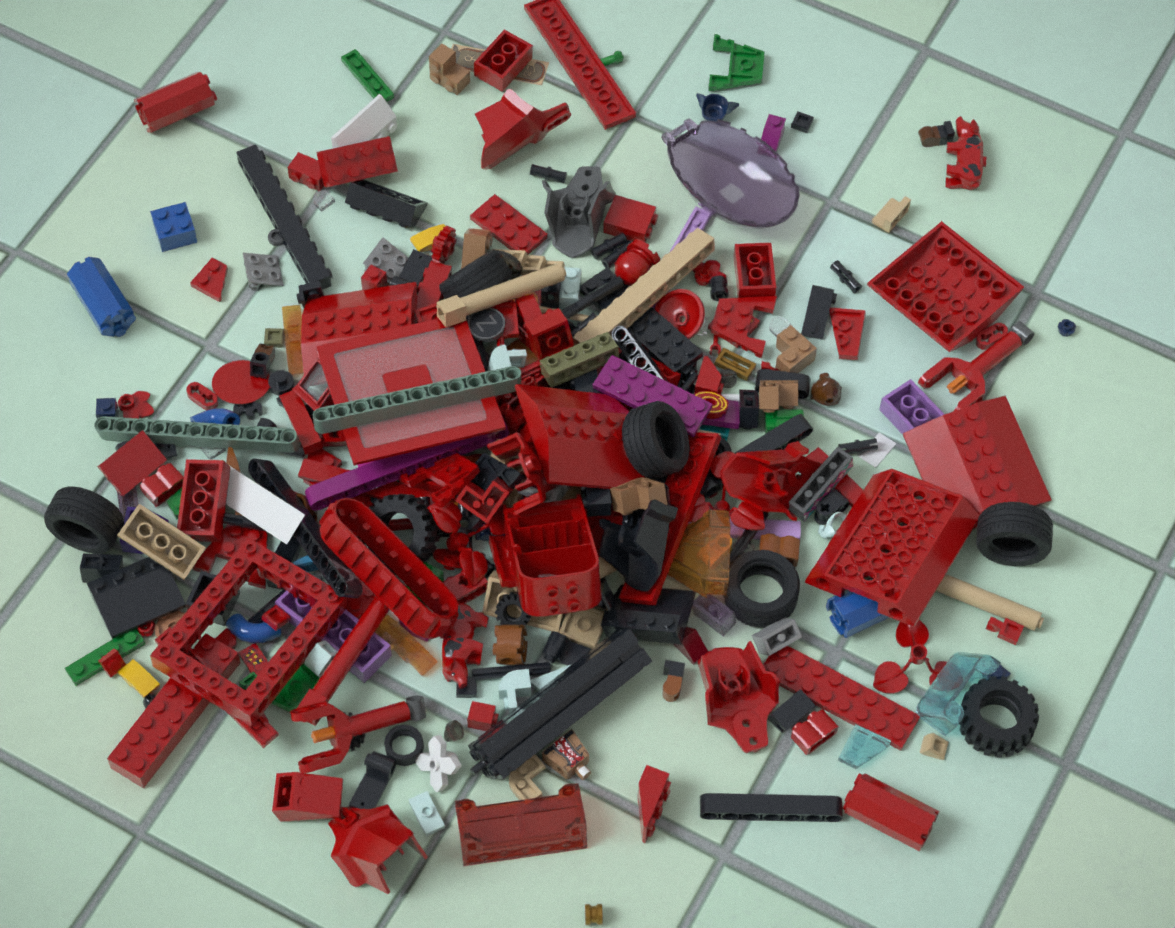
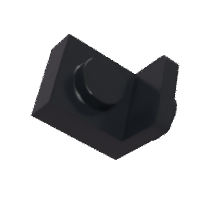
(311, 291)

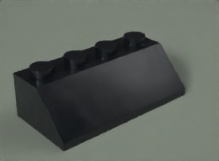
(385, 203)

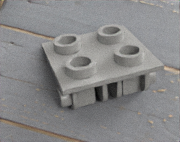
(387, 258)
(262, 270)

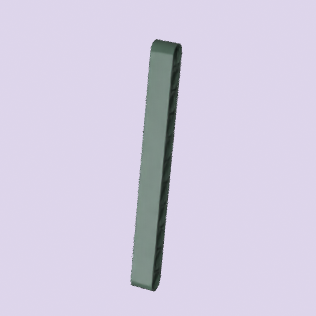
(416, 399)
(204, 439)

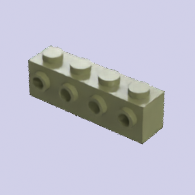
(578, 359)

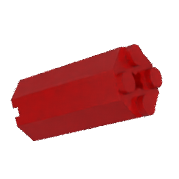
(175, 101)
(890, 811)

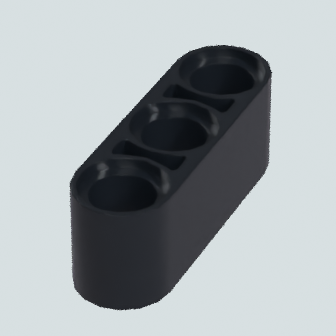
(803, 380)

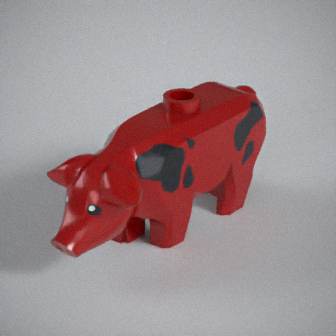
(970, 158)
(459, 647)

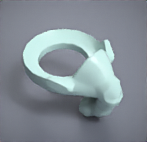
(828, 531)

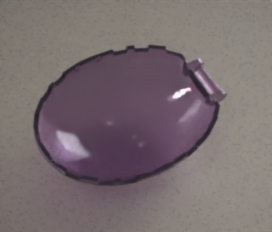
(732, 174)

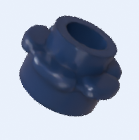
(1066, 331)

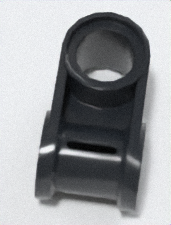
(831, 504)

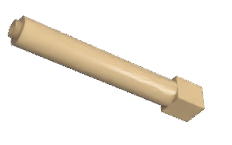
(455, 309)
(990, 602)

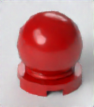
(635, 262)

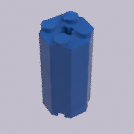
(101, 297)
(853, 613)

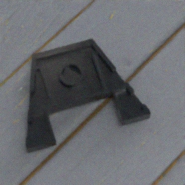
(489, 470)

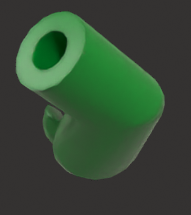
(616, 58)

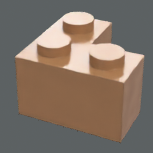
(446, 71)
(475, 244)
(795, 350)
(778, 393)
(637, 495)

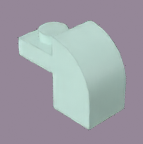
(502, 358)
(320, 657)
(514, 685)

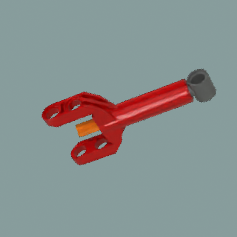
(972, 373)
(343, 727)

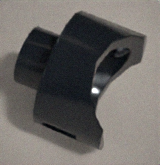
(281, 382)

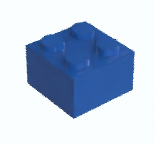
(173, 226)

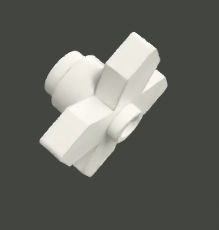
(439, 763)

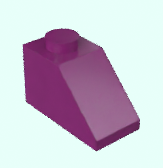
(773, 131)

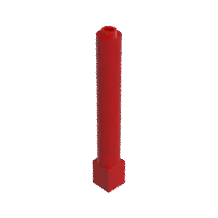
(346, 655)

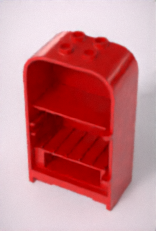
(556, 542)

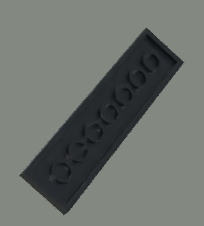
(651, 329)

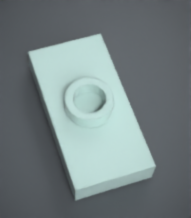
(426, 813)

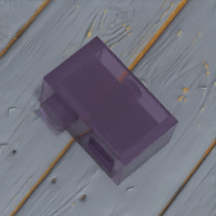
(714, 613)

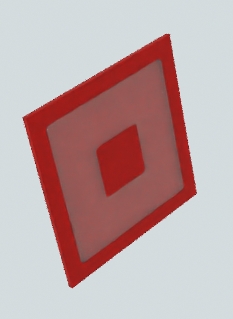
(401, 361)

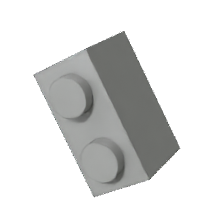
(776, 636)

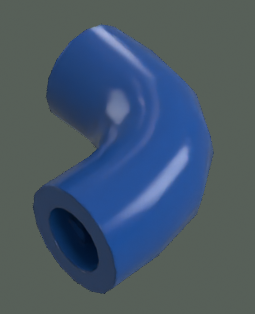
(217, 416)
(250, 631)

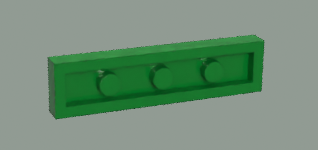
(366, 75)
(89, 664)

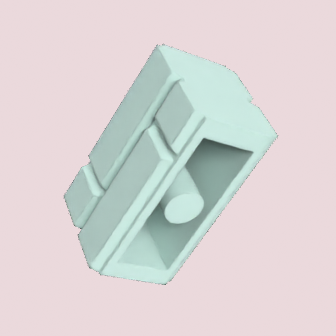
(570, 287)

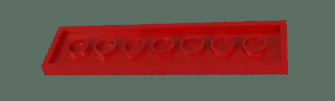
(842, 696)

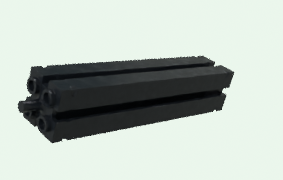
(558, 705)

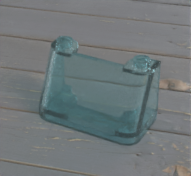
(938, 703)

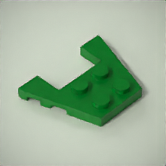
(744, 65)
(293, 691)

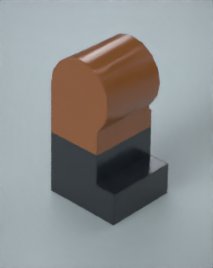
(673, 684)

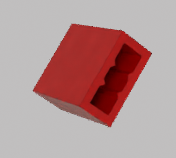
(630, 218)

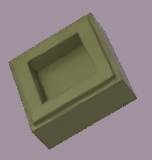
(274, 337)

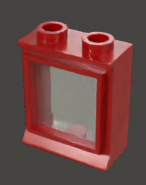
(314, 387)

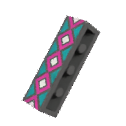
(821, 483)

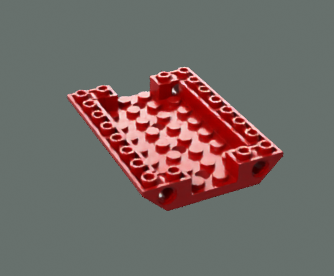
(919, 551)

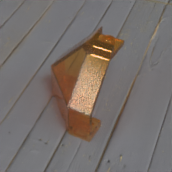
(704, 554)

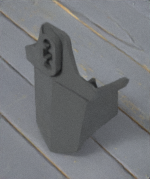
(577, 212)

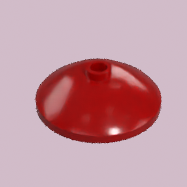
(680, 305)

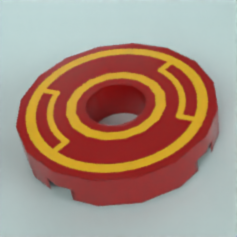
(719, 403)

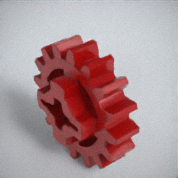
(443, 245)

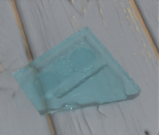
(862, 747)

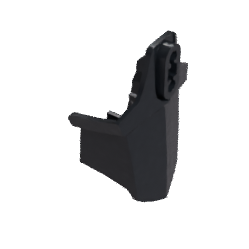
(639, 549)

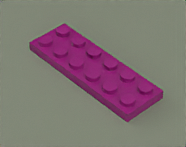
(639, 388)

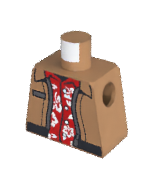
(567, 756)

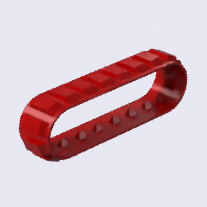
(379, 577)

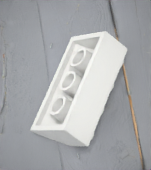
(370, 123)

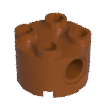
(510, 645)

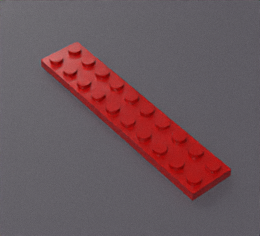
(580, 62)
(683, 494)

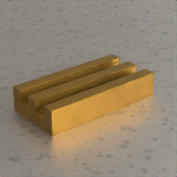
(741, 371)

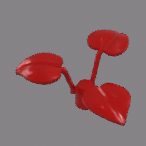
(744, 516)
(472, 563)
(889, 676)

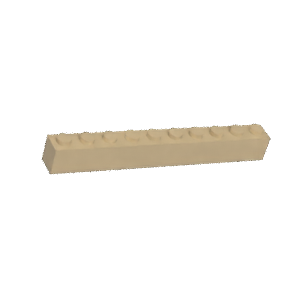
(651, 286)

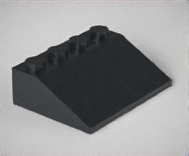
(135, 596)
(652, 623)

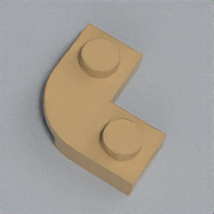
(521, 782)

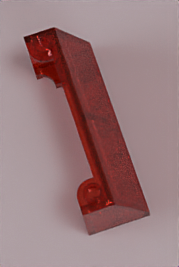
(521, 827)

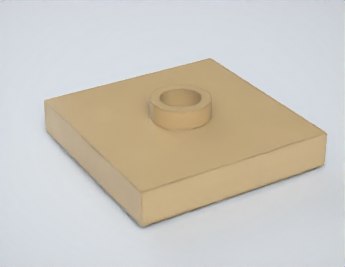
(583, 627)

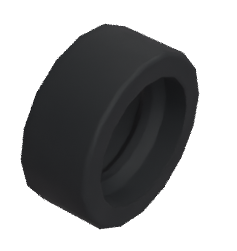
(404, 730)

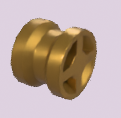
(593, 914)

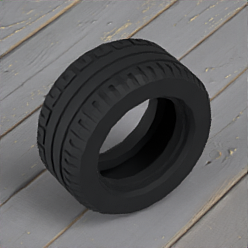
(477, 276)
(655, 440)
(83, 520)
(1014, 534)
(762, 563)

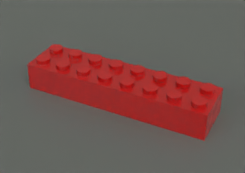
(168, 718)

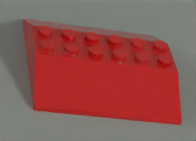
(946, 287)
(355, 315)
(577, 436)
(978, 456)

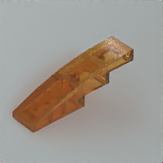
(292, 329)
(405, 645)

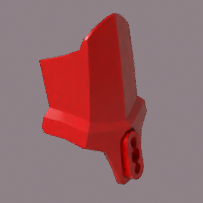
(514, 124)
(517, 446)
(768, 477)
(739, 694)
(366, 841)

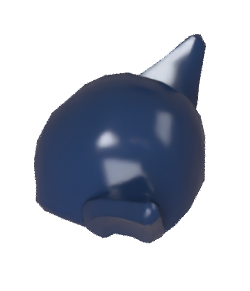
(715, 106)

